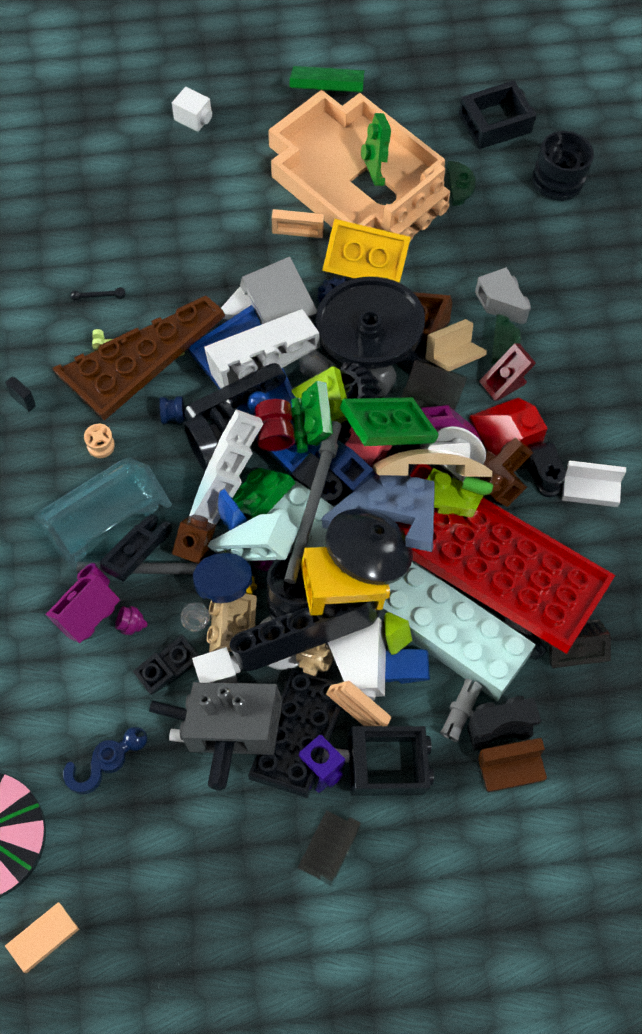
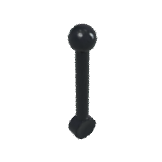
(119, 293)

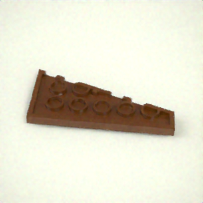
(132, 360)

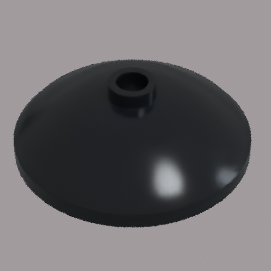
(368, 546)

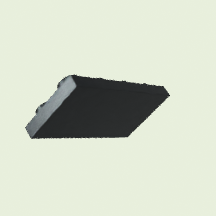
(303, 717)

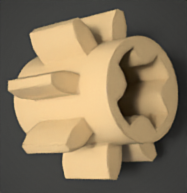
(315, 659)

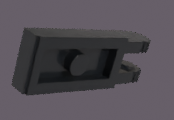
(135, 547)

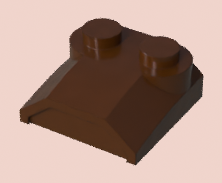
(437, 313)

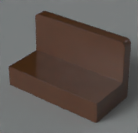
(512, 765)

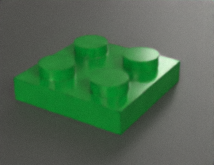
(262, 491)

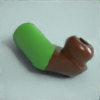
(483, 487)

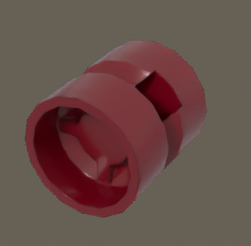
(277, 429)

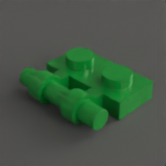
(311, 417)

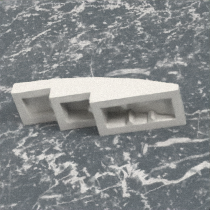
(226, 464)

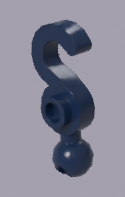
(106, 758)

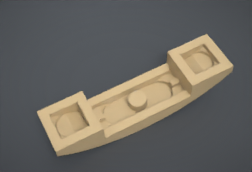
(399, 463)

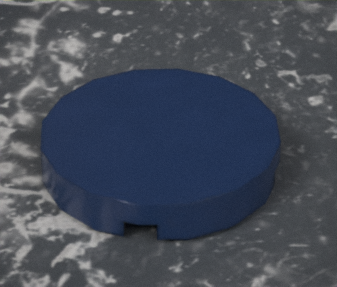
(222, 577)

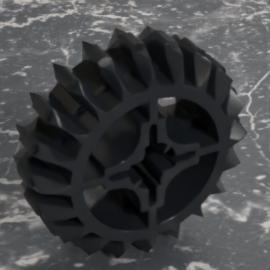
(362, 386)

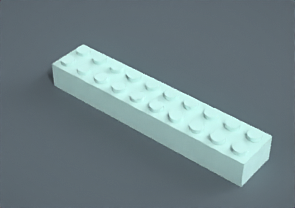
(438, 615)

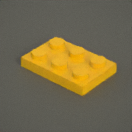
(365, 251)

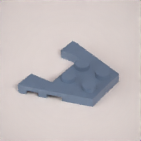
(399, 498)

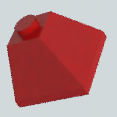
(509, 420)

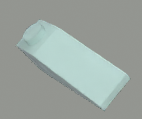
(259, 538)

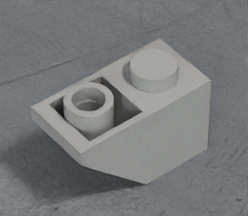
(501, 295)

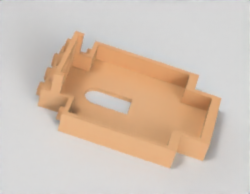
(322, 155)

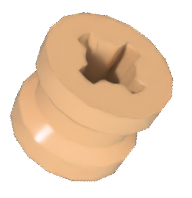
(99, 433)

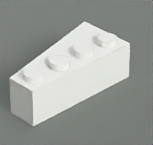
(270, 343)

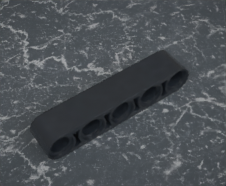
(298, 633)

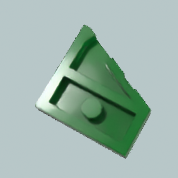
(376, 147)

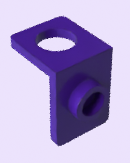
(328, 772)

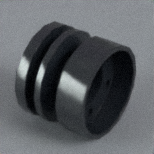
(562, 165)
(205, 436)
(281, 595)

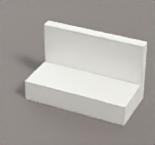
(593, 483)

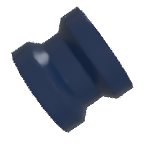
(172, 410)

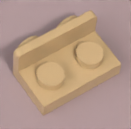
(229, 620)

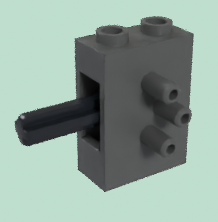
(229, 722)

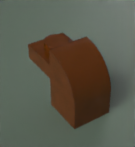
(505, 464)

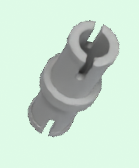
(461, 710)

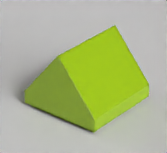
(397, 632)

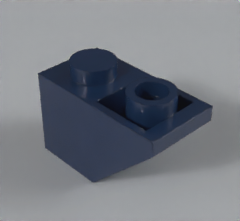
(350, 467)

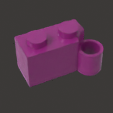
(84, 604)

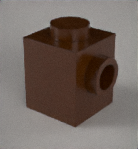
(193, 538)

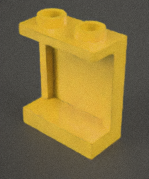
(330, 585)

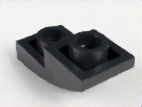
(167, 666)

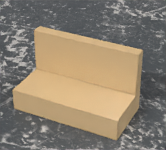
(453, 346)

